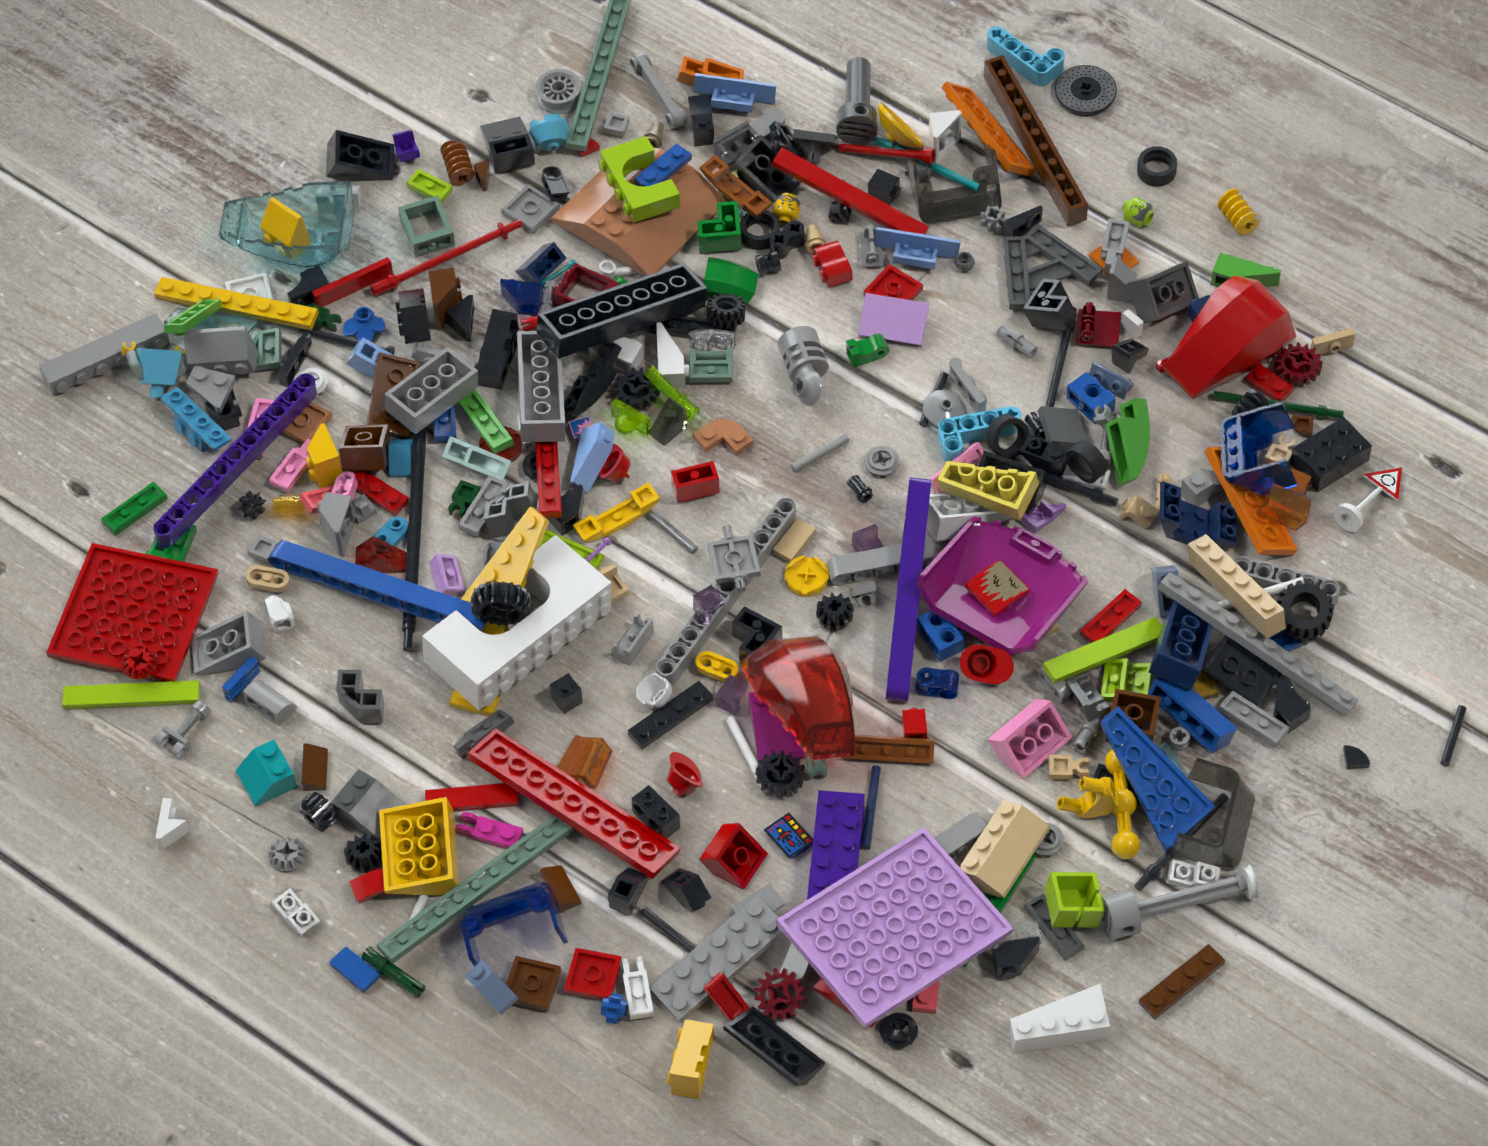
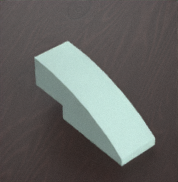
(476, 458)

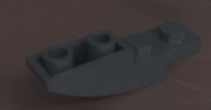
(590, 388)

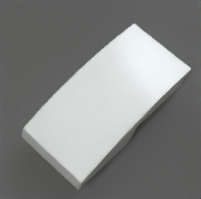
(1190, 875)
(294, 912)

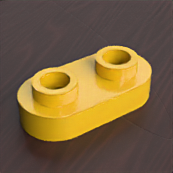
(718, 666)

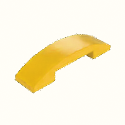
(619, 516)

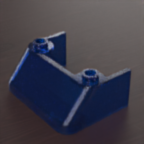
(1242, 438)
(535, 898)

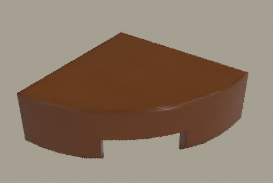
(1303, 425)

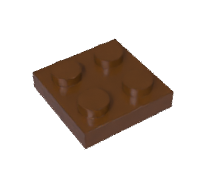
(533, 982)

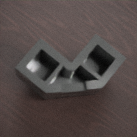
(512, 505)
(361, 703)

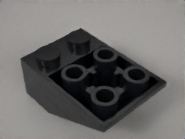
(508, 144)

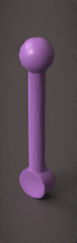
(606, 542)

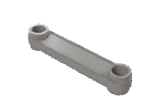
(674, 117)

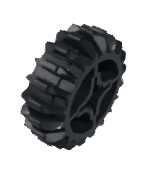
(501, 603)

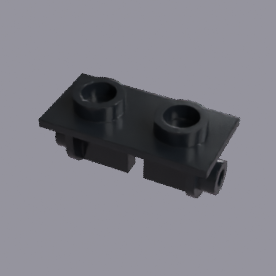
(839, 212)

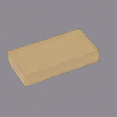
(794, 540)

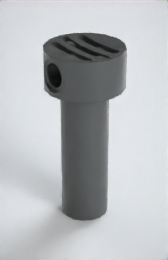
(857, 118)

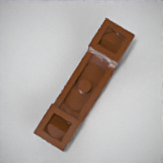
(733, 188)

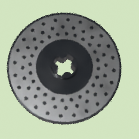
(1084, 102)

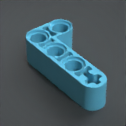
(1025, 61)
(970, 428)

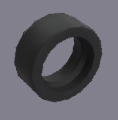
(1157, 178)
(758, 242)
(994, 430)
(1086, 461)

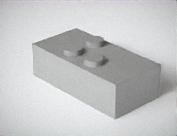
(431, 390)

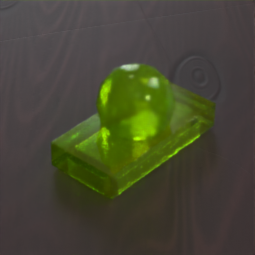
(629, 419)

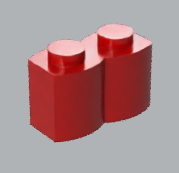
(832, 264)

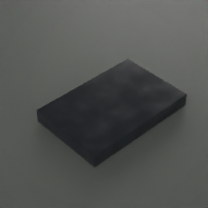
(1240, 671)

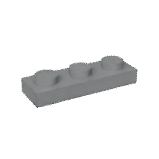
(473, 520)
(1254, 718)

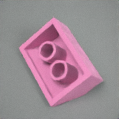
(1030, 737)

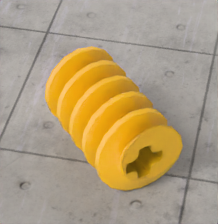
(1238, 212)

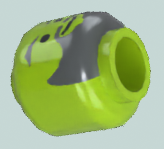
(1137, 212)

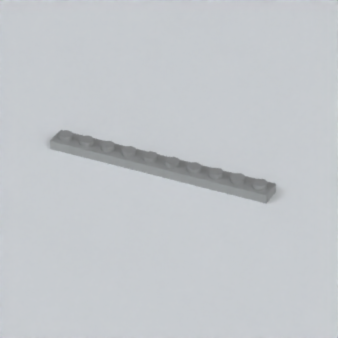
(1258, 644)

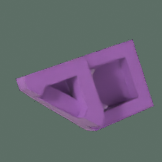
(1042, 515)

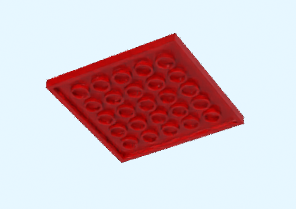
(132, 602)

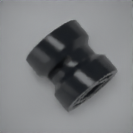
(768, 263)

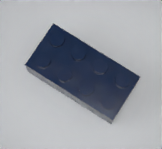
(1181, 647)

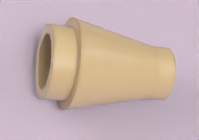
(813, 238)

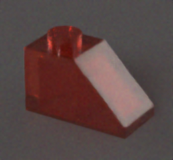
(380, 556)

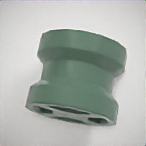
(816, 767)

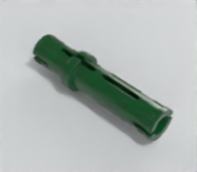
(393, 972)

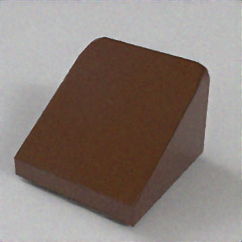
(482, 174)

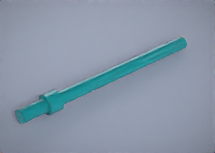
(936, 167)

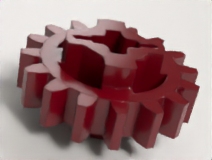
(1298, 364)
(785, 986)

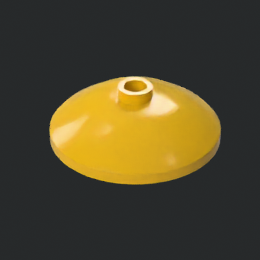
(897, 129)

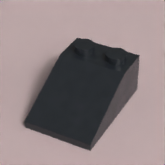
(359, 158)
(757, 173)

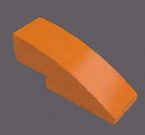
(709, 67)

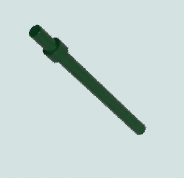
(1321, 411)

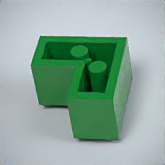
(723, 232)

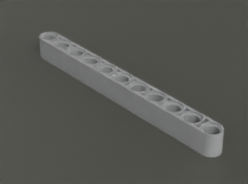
(701, 633)

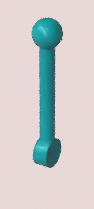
(570, 265)

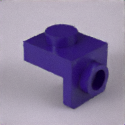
(406, 146)

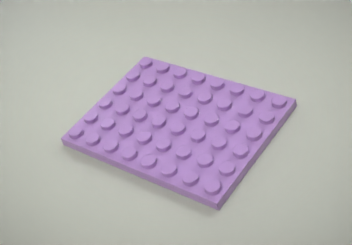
(894, 927)

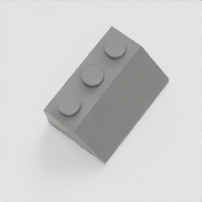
(221, 350)

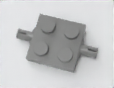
(734, 559)

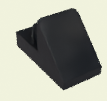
(1126, 353)

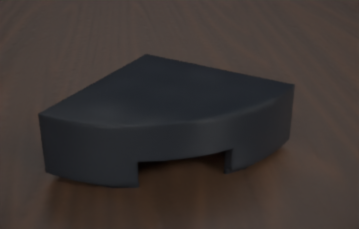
(1355, 758)

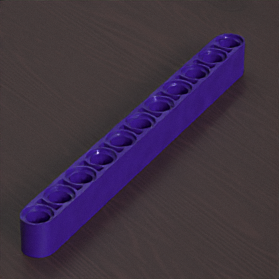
(245, 449)
(907, 590)

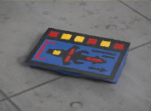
(789, 836)

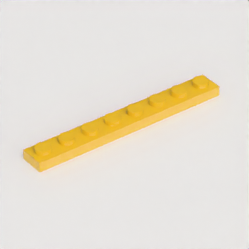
(238, 303)

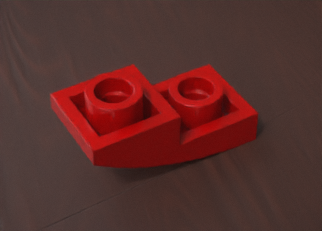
(368, 885)

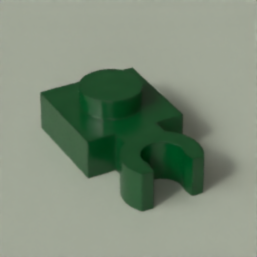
(325, 319)
(463, 497)

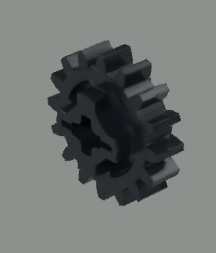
(635, 389)
(768, 774)

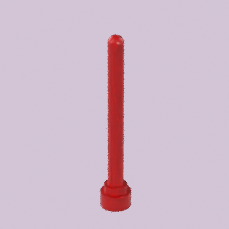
(925, 155)

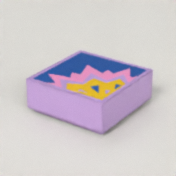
(577, 425)

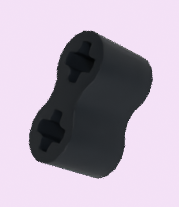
(789, 238)

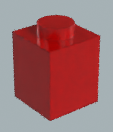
(914, 723)

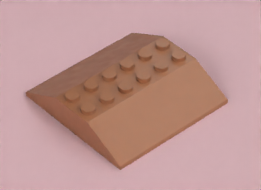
(648, 243)

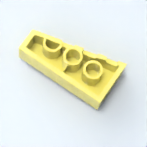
(989, 487)

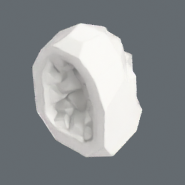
(279, 614)

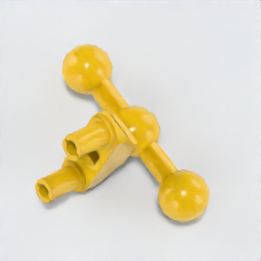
(1102, 799)

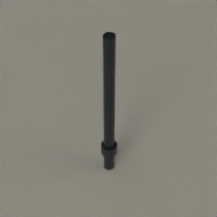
(1059, 364)
(1095, 494)
(1154, 870)

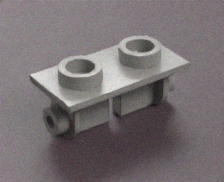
(870, 255)

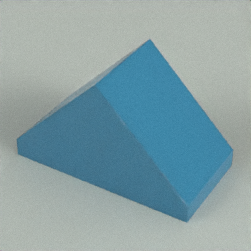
(400, 458)

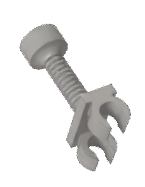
(1102, 419)
(200, 710)

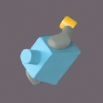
(156, 366)

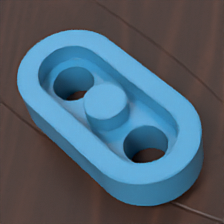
(392, 534)

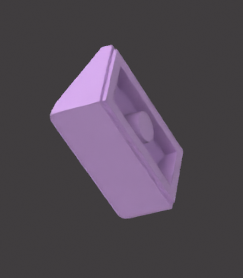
(446, 575)

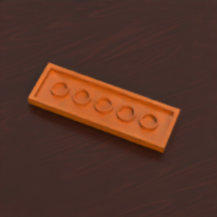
(988, 129)
(1265, 534)

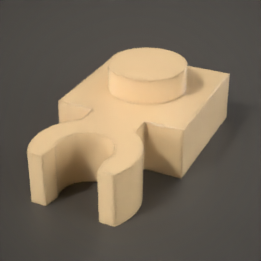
(1280, 450)
(1063, 767)

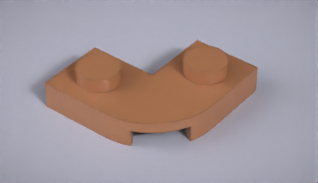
(723, 431)

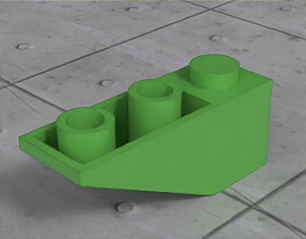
(1230, 266)

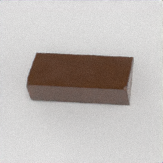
(314, 767)
(562, 887)

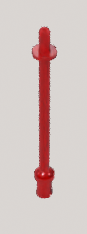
(392, 281)

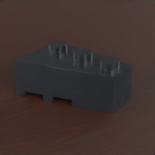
(413, 316)

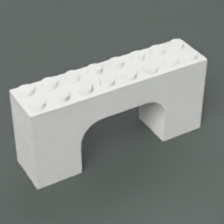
(487, 664)

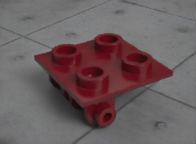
(1097, 327)

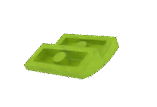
(1125, 676)

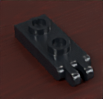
(294, 360)

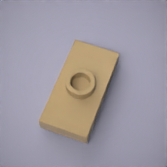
(1333, 342)

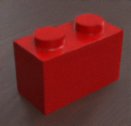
(695, 481)

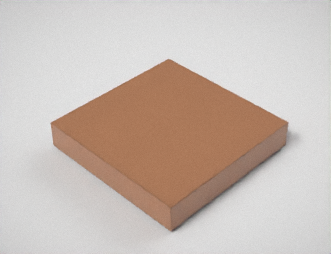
(307, 423)

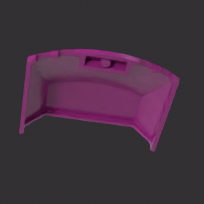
(1032, 559)

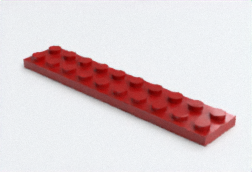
(574, 803)

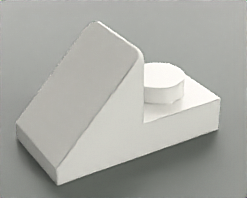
(169, 827)

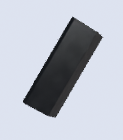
(775, 1046)

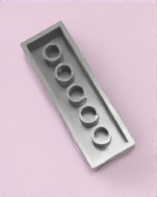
(539, 390)

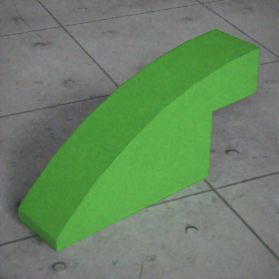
(1129, 439)

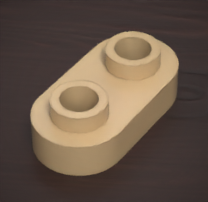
(269, 578)

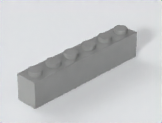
(102, 354)

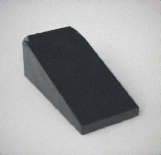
(1022, 223)

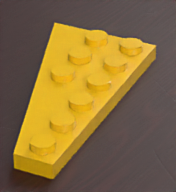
(512, 559)

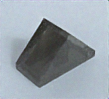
(669, 422)

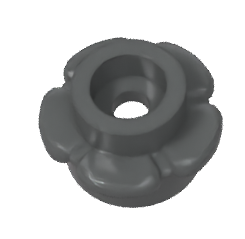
(964, 261)

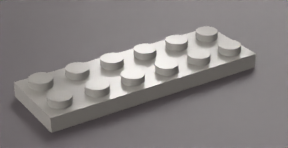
(724, 951)

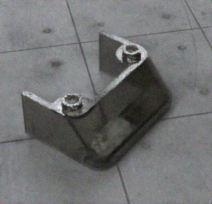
(959, 201)
(1217, 845)

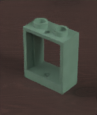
(423, 244)

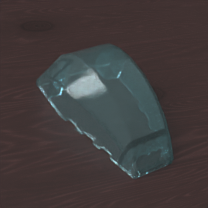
(324, 209)

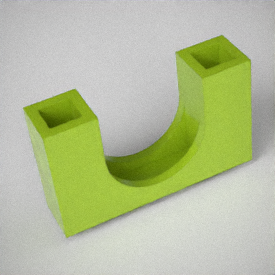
(637, 200)

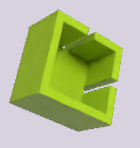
(1070, 899)

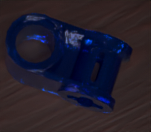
(938, 683)

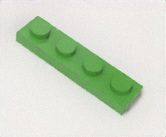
(192, 316)
(485, 422)

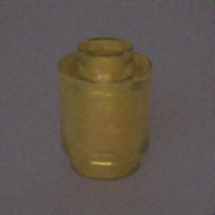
(288, 505)

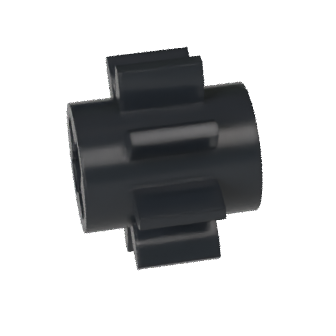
(257, 502)

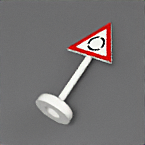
(1387, 480)

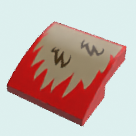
(997, 588)

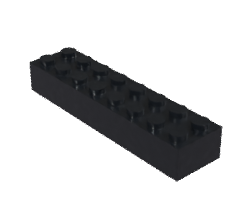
(621, 310)

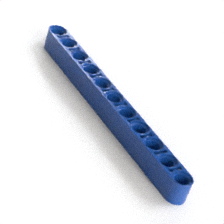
(369, 584)

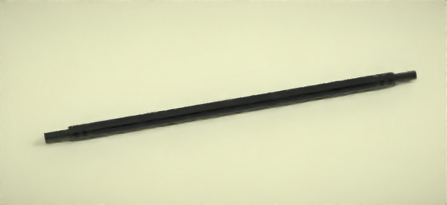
(414, 528)

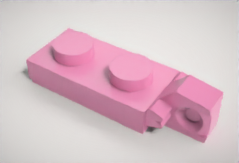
(291, 468)

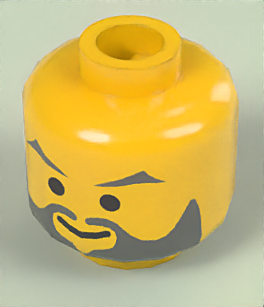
(786, 208)

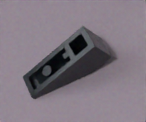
(701, 120)

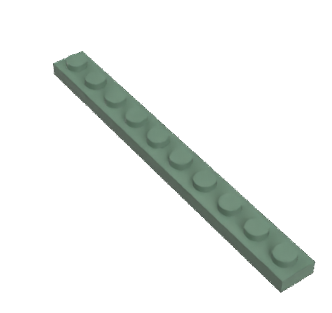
(597, 75)
(473, 888)

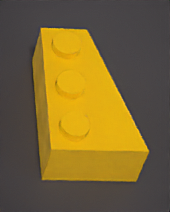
(691, 1059)

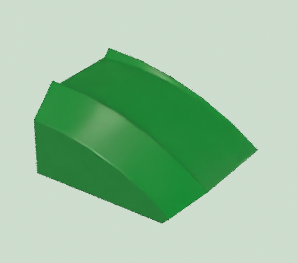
(731, 278)

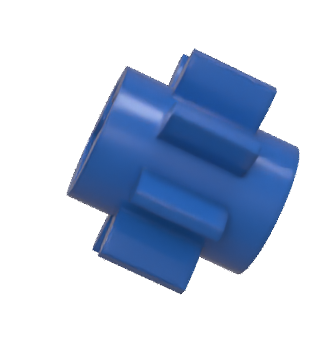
(614, 1008)

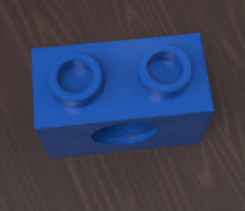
(1087, 394)

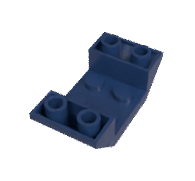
(1188, 522)

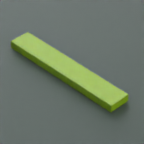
(1102, 650)
(131, 694)

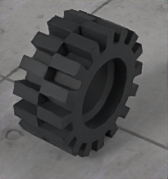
(726, 310)

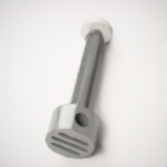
(1124, 913)

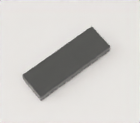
(1062, 938)

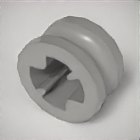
(1179, 731)

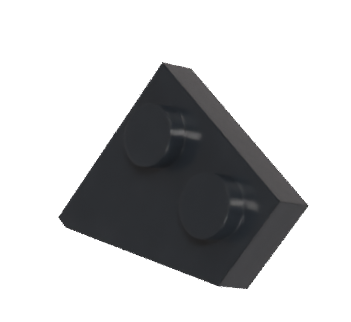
(783, 138)

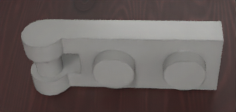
(967, 386)

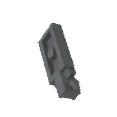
(476, 734)

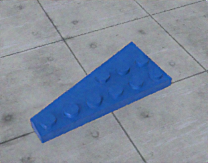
(1161, 787)

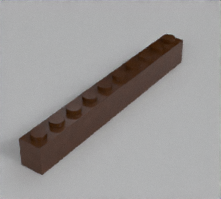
(1035, 140)

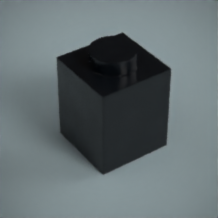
(884, 186)
(566, 693)

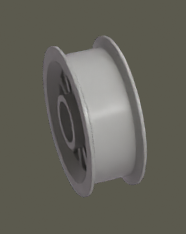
(558, 91)

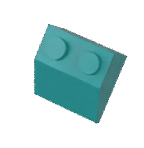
(266, 773)

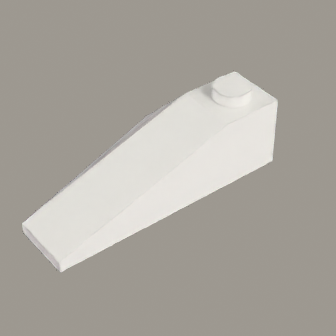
(950, 515)

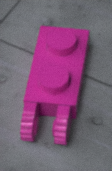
(489, 830)

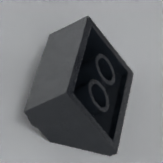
(1003, 463)

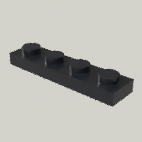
(670, 715)

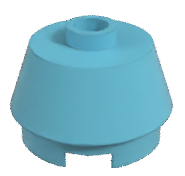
(550, 132)

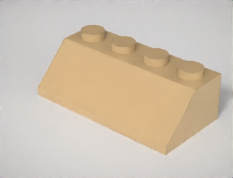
(1004, 848)

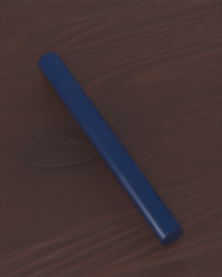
(871, 806)

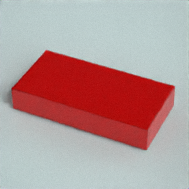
(725, 997)

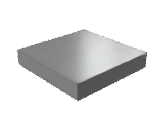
(531, 208)

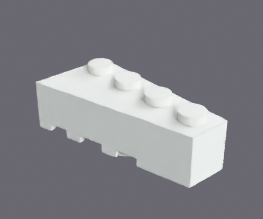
(1062, 1022)

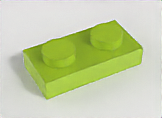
(429, 185)

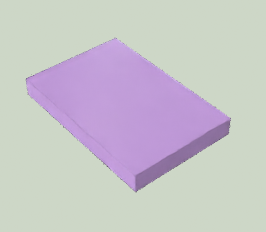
(894, 319)

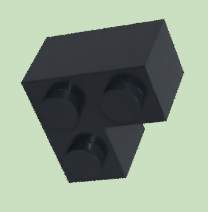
(1050, 306)
(753, 631)

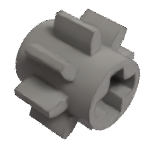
(992, 218)

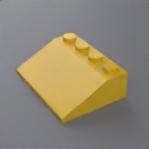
(419, 848)

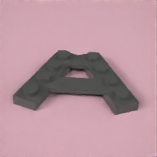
(1064, 263)

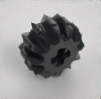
(1251, 400)
(834, 611)
(318, 811)
(363, 853)

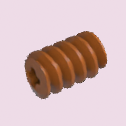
(457, 162)

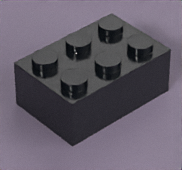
(1331, 453)

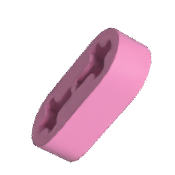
(345, 484)

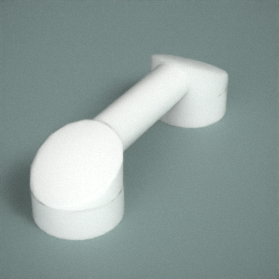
(609, 270)

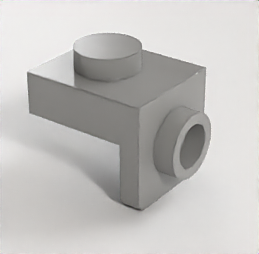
(423, 354)

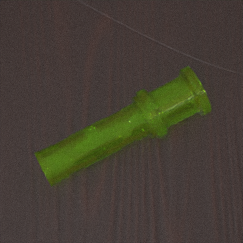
(669, 390)

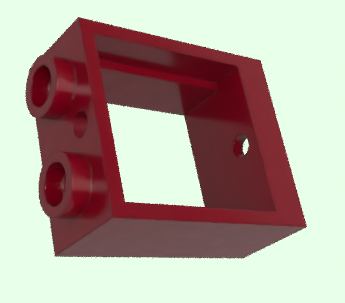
(583, 275)

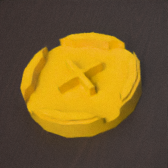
(806, 576)

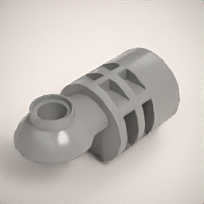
(804, 362)

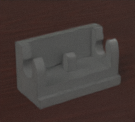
(734, 143)
(1087, 697)

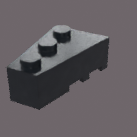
(497, 349)

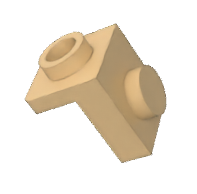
(1138, 510)
(618, 587)

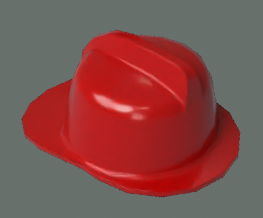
(616, 465)
(986, 664)
(683, 774)

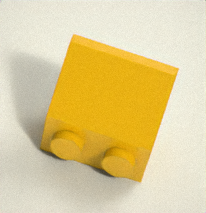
(283, 225)
(323, 459)

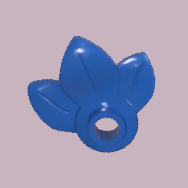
(364, 327)

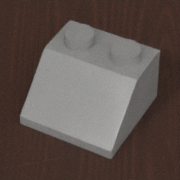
(337, 520)

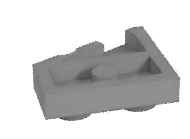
(211, 386)

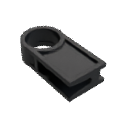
(555, 187)

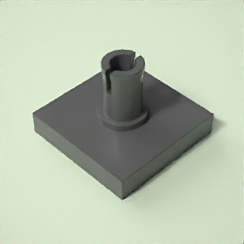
(815, 142)

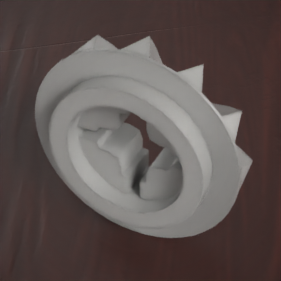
(888, 456)
(1055, 841)
(294, 859)

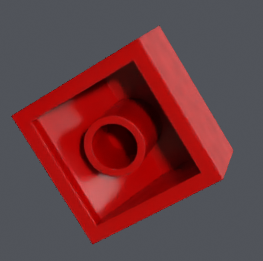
(733, 855)

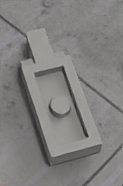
(1114, 241)

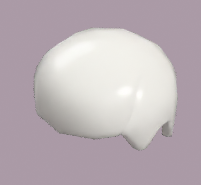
(654, 691)

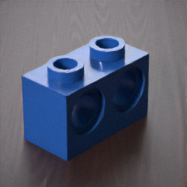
(936, 635)

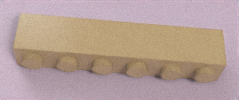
(1236, 586)

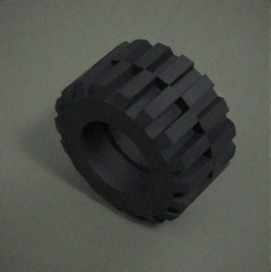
(1313, 595)

